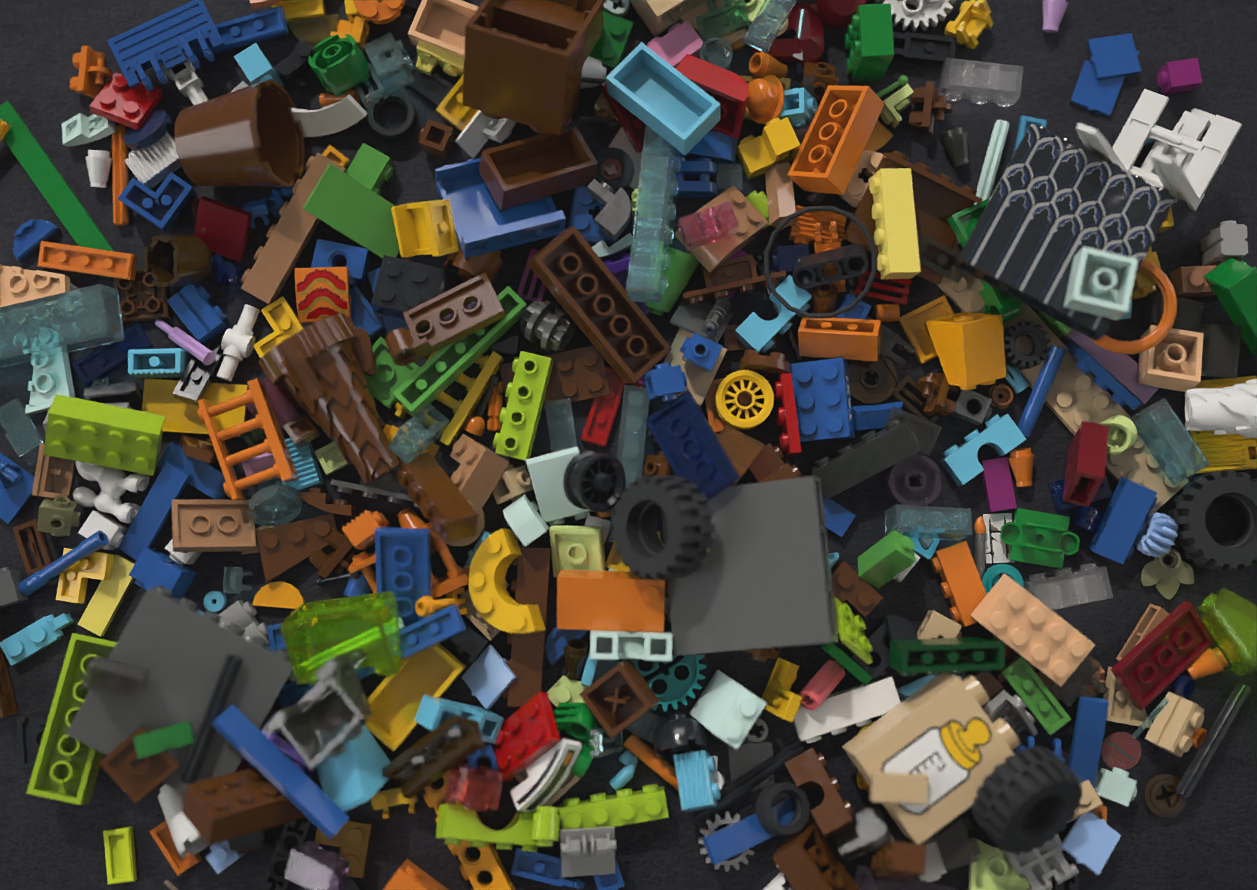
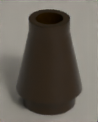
(575, 656)

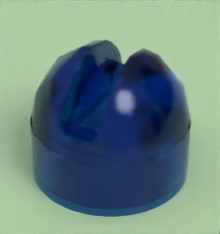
(1183, 686)

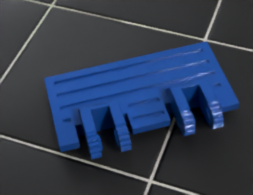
(165, 42)

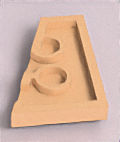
(24, 285)

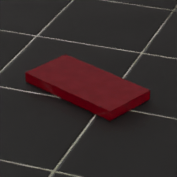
(1162, 655)

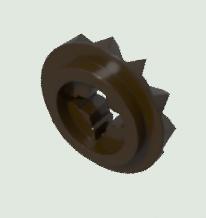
(1158, 806)

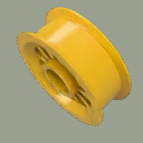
(762, 385)

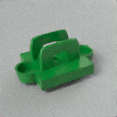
(1039, 538)

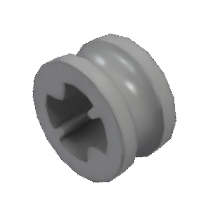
(752, 737)

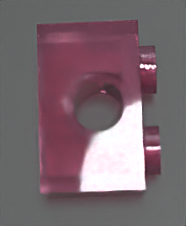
(708, 225)

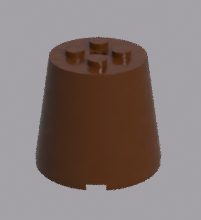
(242, 139)

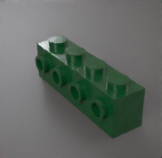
(946, 655)

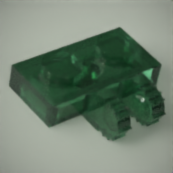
(723, 20)

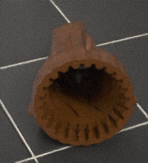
(325, 377)

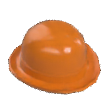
(765, 99)

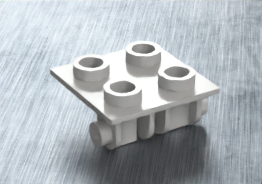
(588, 851)

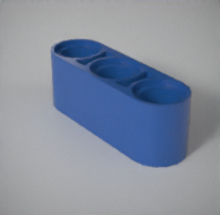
(714, 145)
(204, 475)

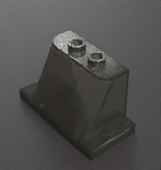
(328, 712)

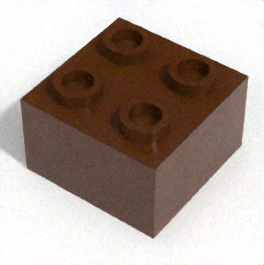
(619, 697)

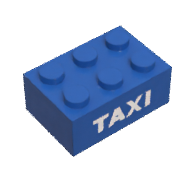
(823, 400)

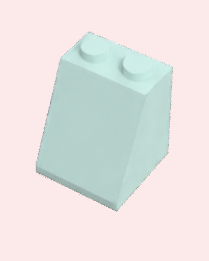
(547, 480)
(727, 708)

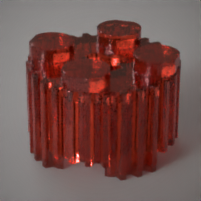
(474, 787)

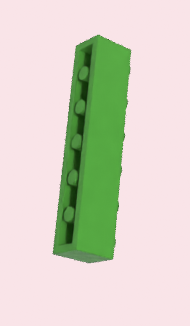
(455, 358)

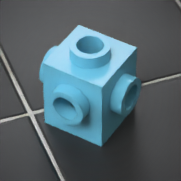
(798, 107)

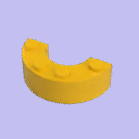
(489, 589)

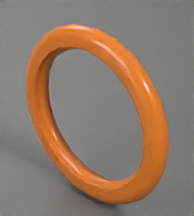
(1164, 326)

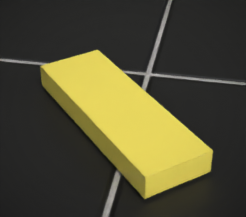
(108, 597)

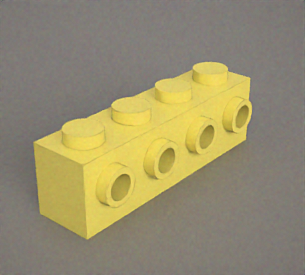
(895, 223)

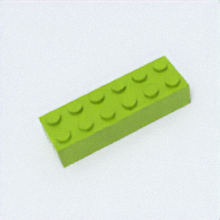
(64, 765)

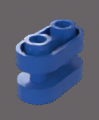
(702, 169)

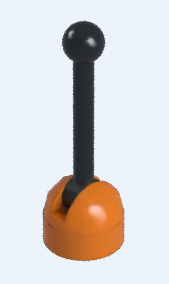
(475, 423)

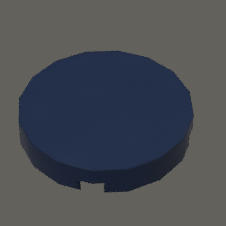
(149, 132)

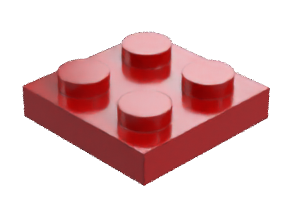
(125, 104)

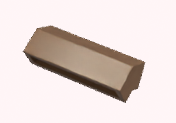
(780, 194)
(1151, 618)

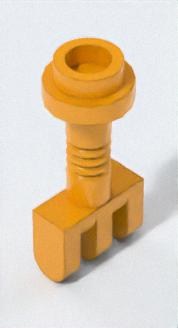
(427, 606)

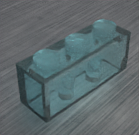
(1169, 441)
(929, 522)

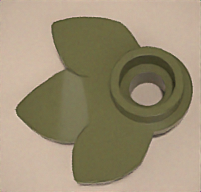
(1167, 577)

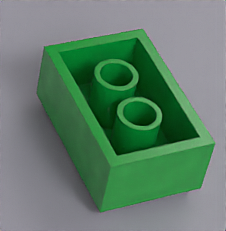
(869, 43)

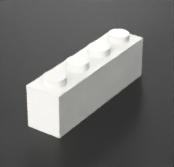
(847, 708)

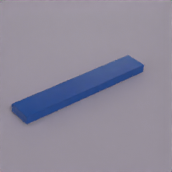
(280, 771)

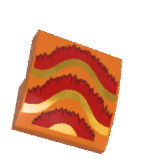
(322, 293)

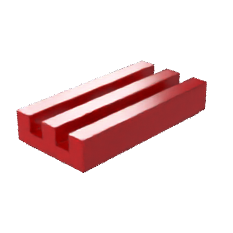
(884, 298)

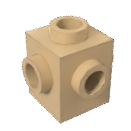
(512, 484)

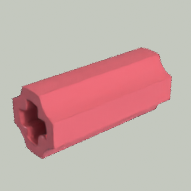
(821, 685)

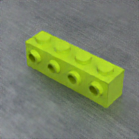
(524, 406)
(614, 810)

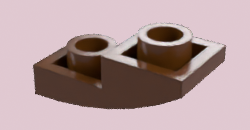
(321, 500)

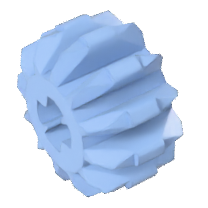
(1157, 535)

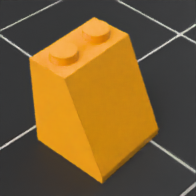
(969, 348)

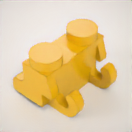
(970, 23)
(392, 797)

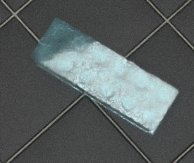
(59, 324)

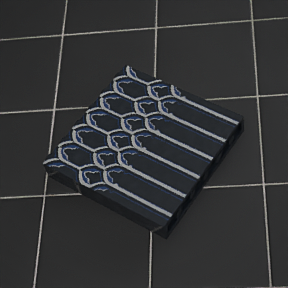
(1049, 209)

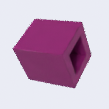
(1179, 76)

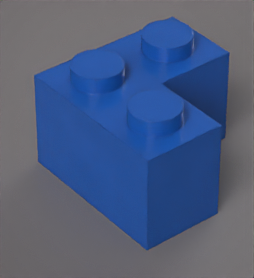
(158, 207)
(156, 569)

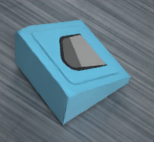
(925, 547)

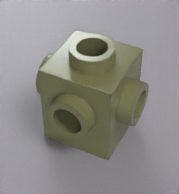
(58, 516)

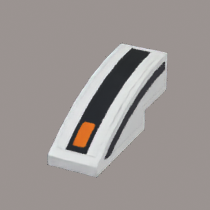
(546, 775)

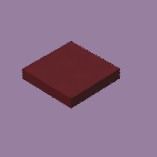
(223, 228)

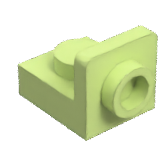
(898, 102)

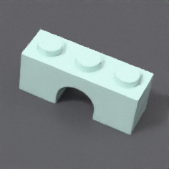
(629, 644)

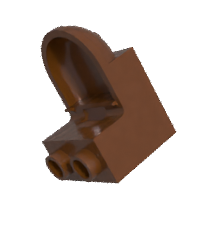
(529, 59)

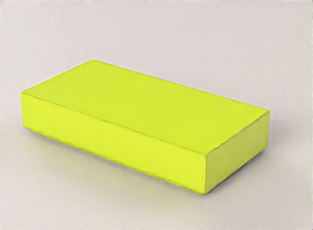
(120, 855)

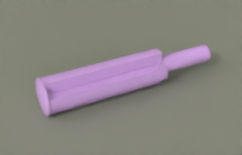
(187, 343)

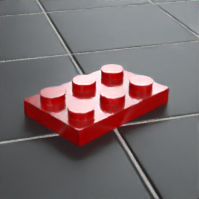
(786, 415)
(525, 736)

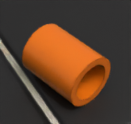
(887, 312)

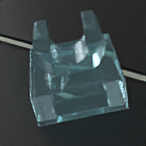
(233, 580)

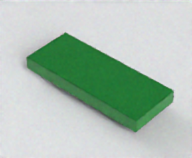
(163, 739)

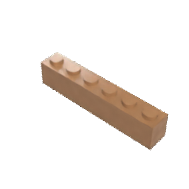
(287, 238)

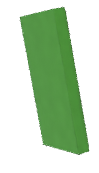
(354, 212)

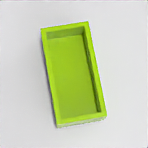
(104, 434)

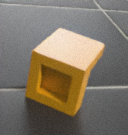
(358, 29)

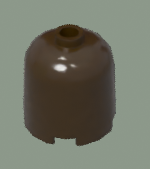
(177, 260)

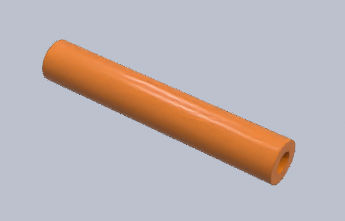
(647, 755)

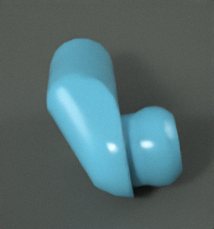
(626, 774)

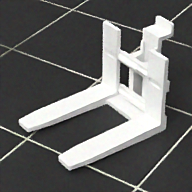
(1177, 157)

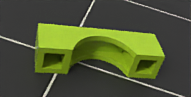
(461, 824)

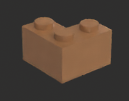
(477, 471)

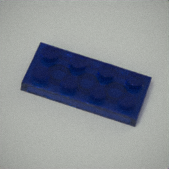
(692, 445)

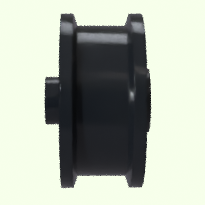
(594, 481)

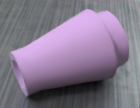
(1052, 14)

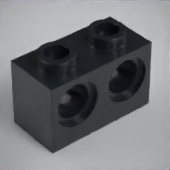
(876, 639)

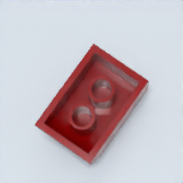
(724, 87)

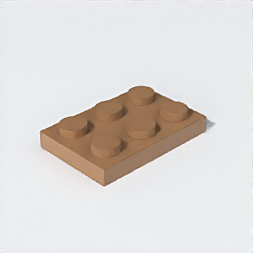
(212, 526)

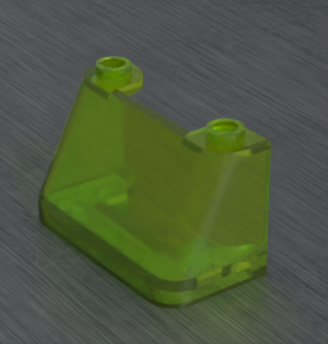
(342, 625)

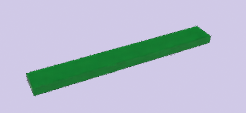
(51, 182)

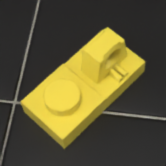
(430, 56)

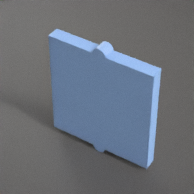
(489, 677)
(1091, 842)

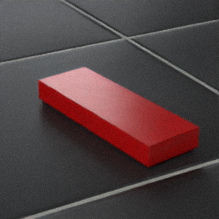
(604, 412)

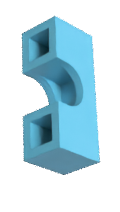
(758, 333)
(999, 434)
(435, 711)

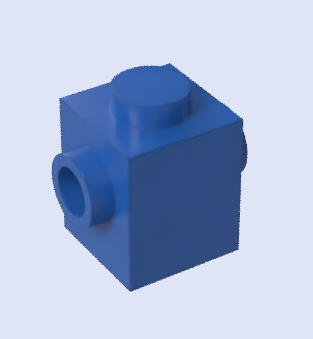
(704, 361)
(665, 382)

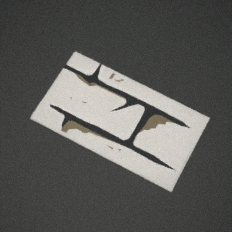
(995, 549)

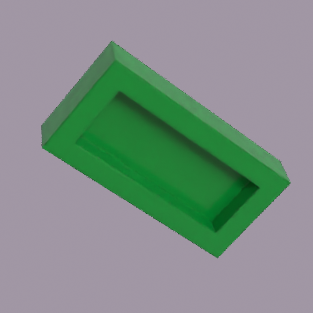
(846, 662)

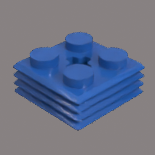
(580, 217)

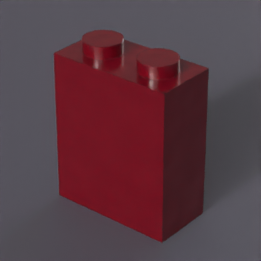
(1085, 463)

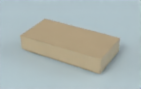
(899, 787)

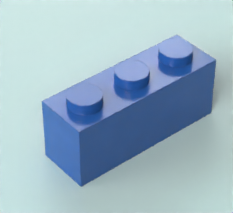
(1123, 520)

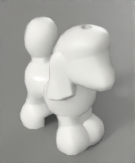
(113, 485)

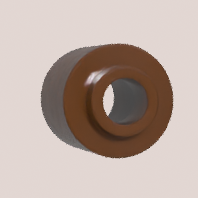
(824, 298)

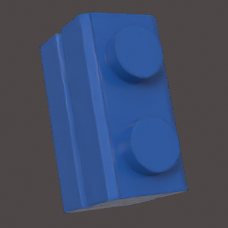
(198, 313)

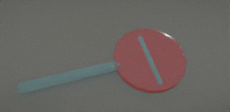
(1124, 749)

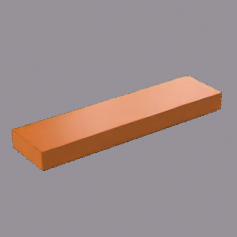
(87, 260)

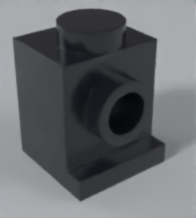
(470, 642)

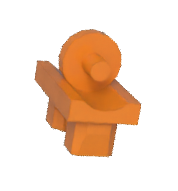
(91, 72)

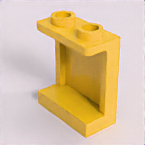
(425, 228)

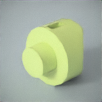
(1121, 434)

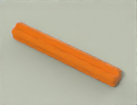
(120, 175)

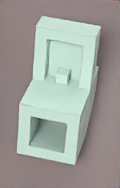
(525, 520)

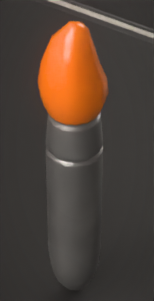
(980, 530)

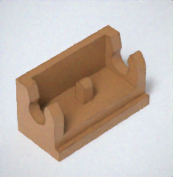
(53, 476)

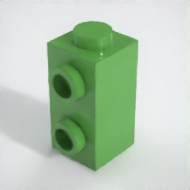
(886, 559)

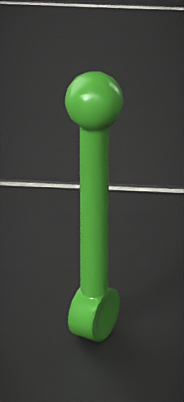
(903, 80)

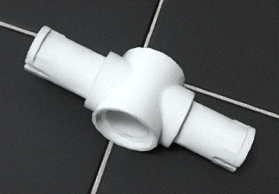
(238, 343)

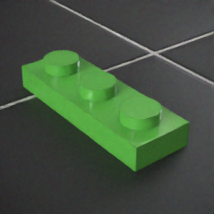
(1035, 695)

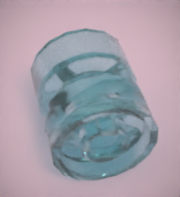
(717, 52)

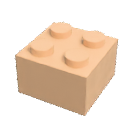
(1173, 362)

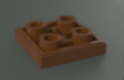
(142, 299)

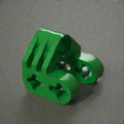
(577, 722)

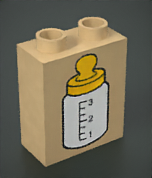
(938, 735)

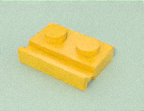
(453, 109)

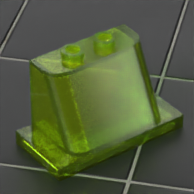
(1233, 627)

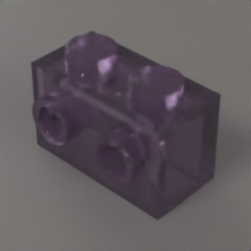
(316, 867)

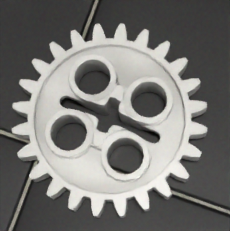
(926, 12)

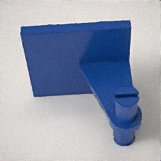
(15, 488)

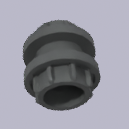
(551, 328)

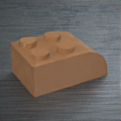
(750, 225)

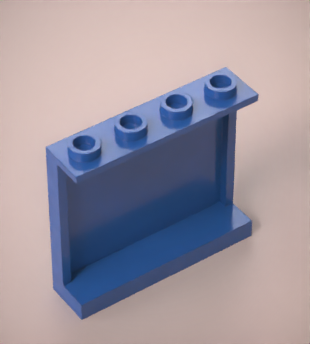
(478, 219)

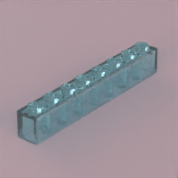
(653, 219)

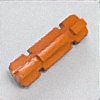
(494, 408)

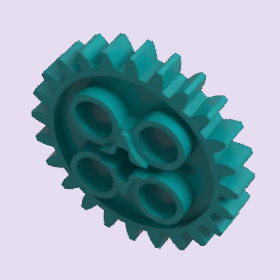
(676, 688)

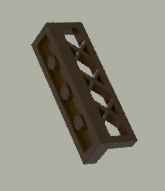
(437, 757)

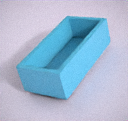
(663, 98)

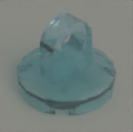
(274, 503)

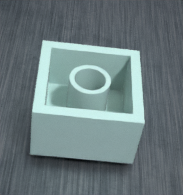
(1100, 283)

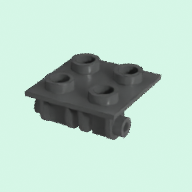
(704, 318)

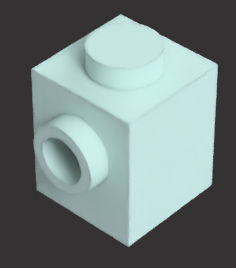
(1115, 785)

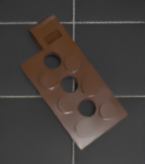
(412, 346)

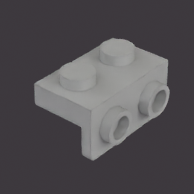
(1011, 711)

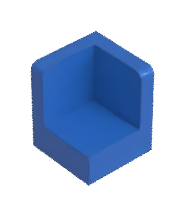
(858, 312)

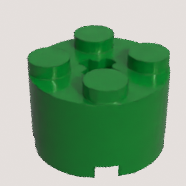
(339, 64)

